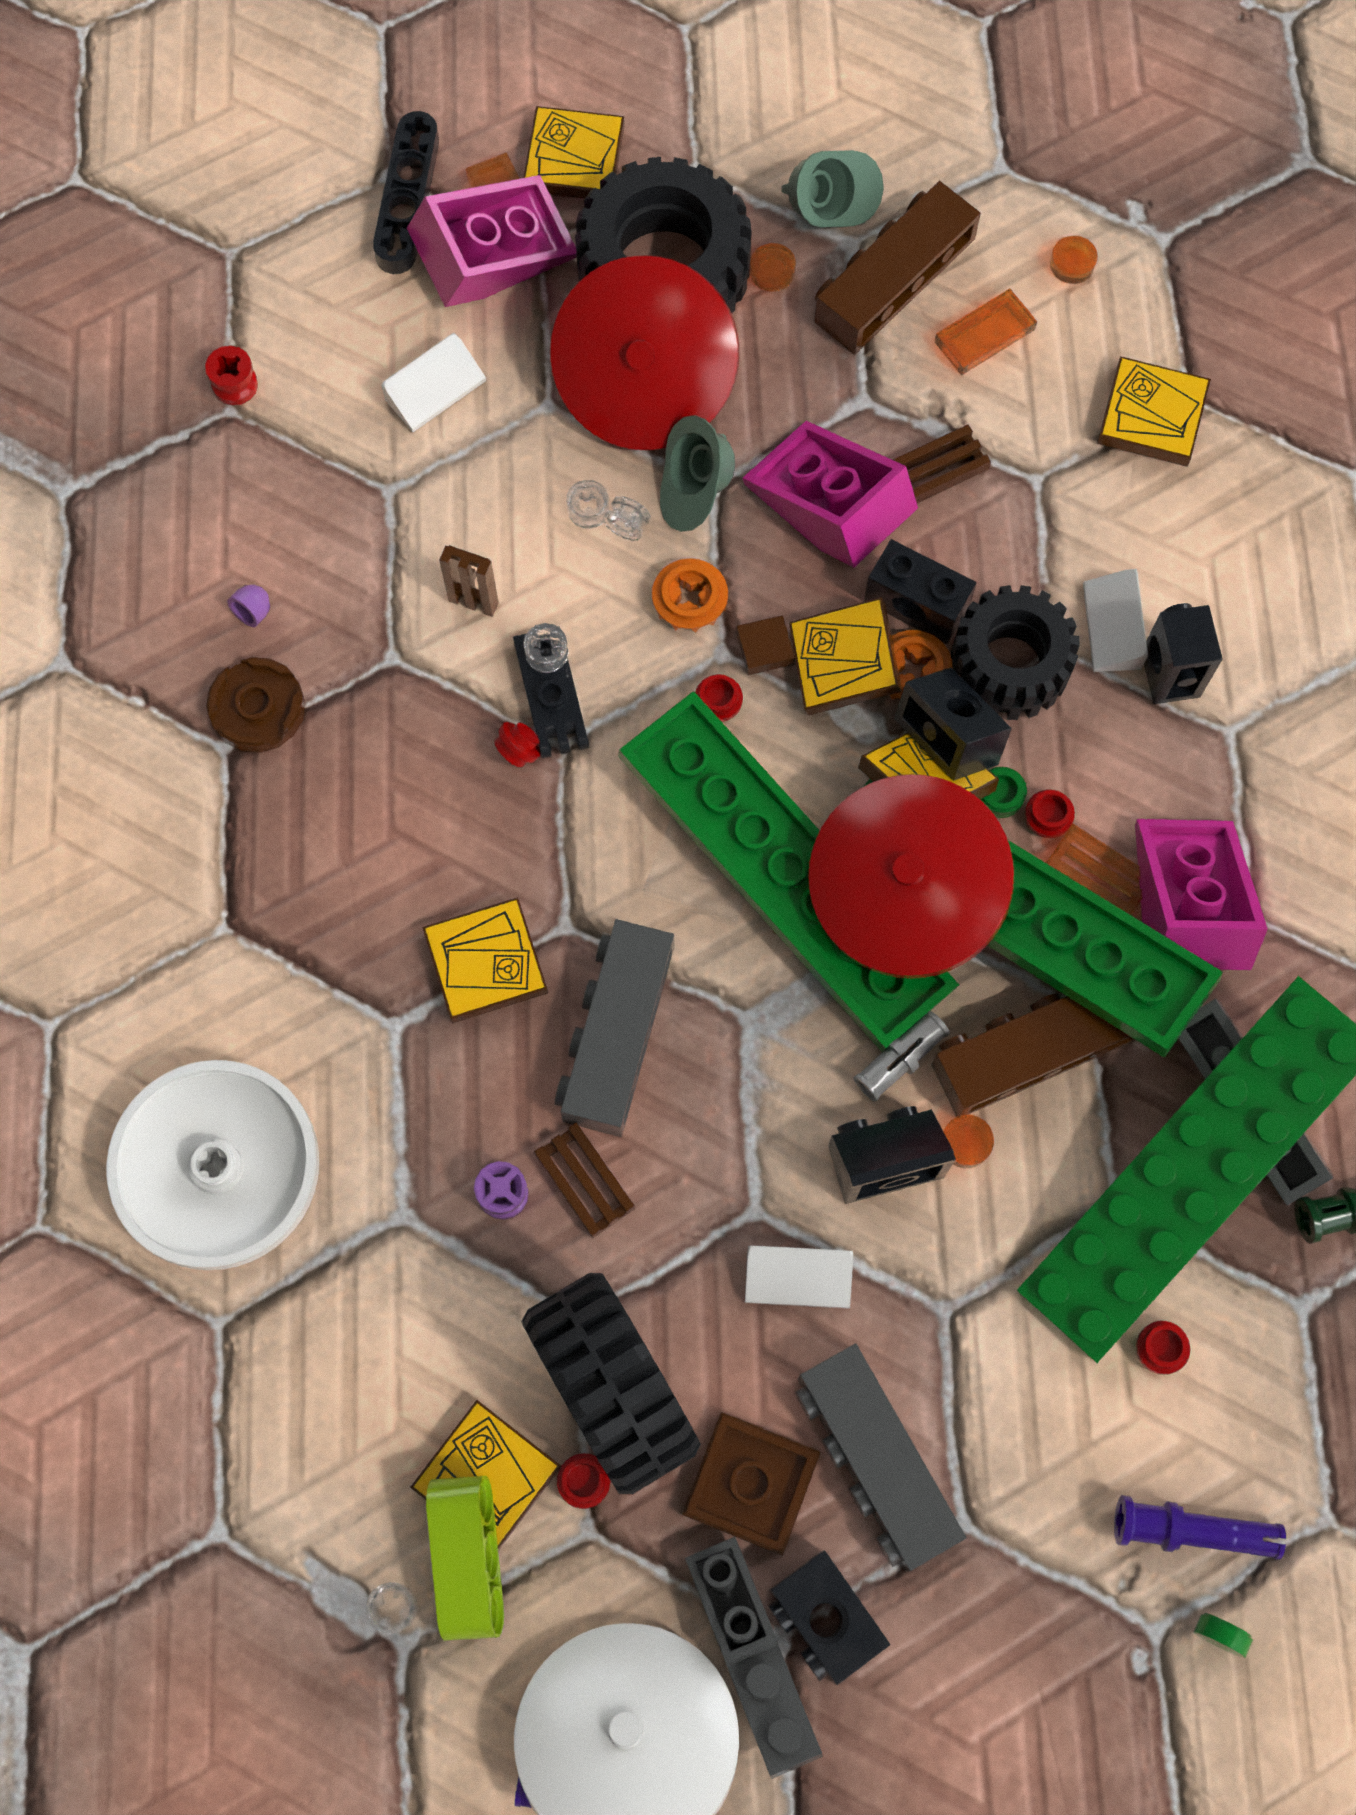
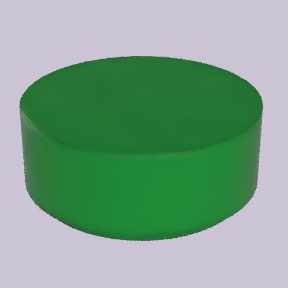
(1008, 794)
(1223, 1635)

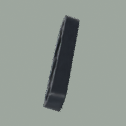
(402, 191)

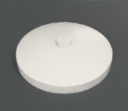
(212, 1165)
(626, 1727)

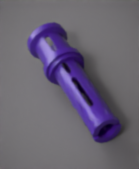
(1173, 1527)

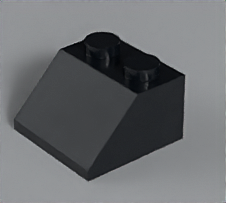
(890, 1154)

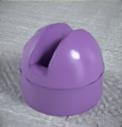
(250, 604)

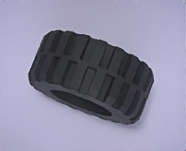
(674, 200)
(610, 1383)

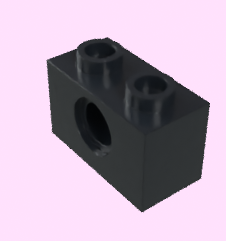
(920, 591)
(1181, 653)
(952, 723)
(857, 1636)

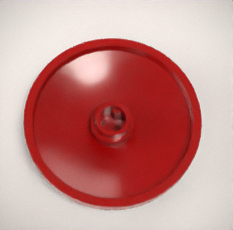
(643, 350)
(911, 876)

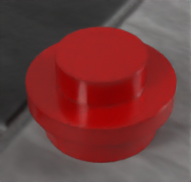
(721, 695)
(517, 743)
(1049, 813)
(1163, 1347)
(583, 1481)

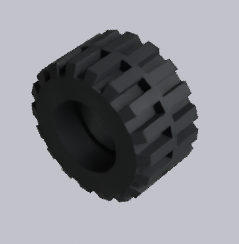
(1027, 619)

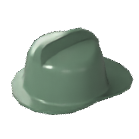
(835, 188)
(695, 470)

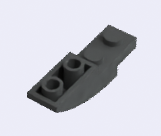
(753, 1658)

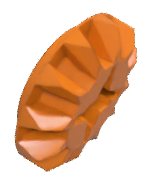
(692, 575)
(920, 648)

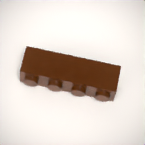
(896, 266)
(1022, 1052)

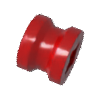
(228, 387)

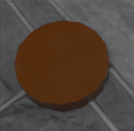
(256, 705)

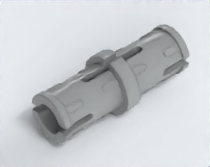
(877, 1079)

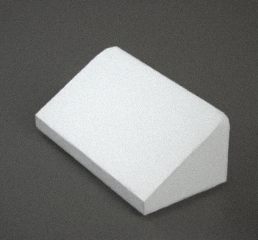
(432, 382)
(1115, 622)
(799, 1276)

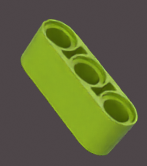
(465, 1558)

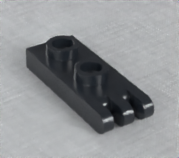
(552, 701)

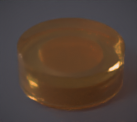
(1073, 259)
(772, 267)
(970, 1140)

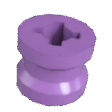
(494, 1183)

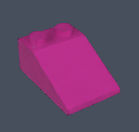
(489, 238)
(834, 491)
(1200, 890)

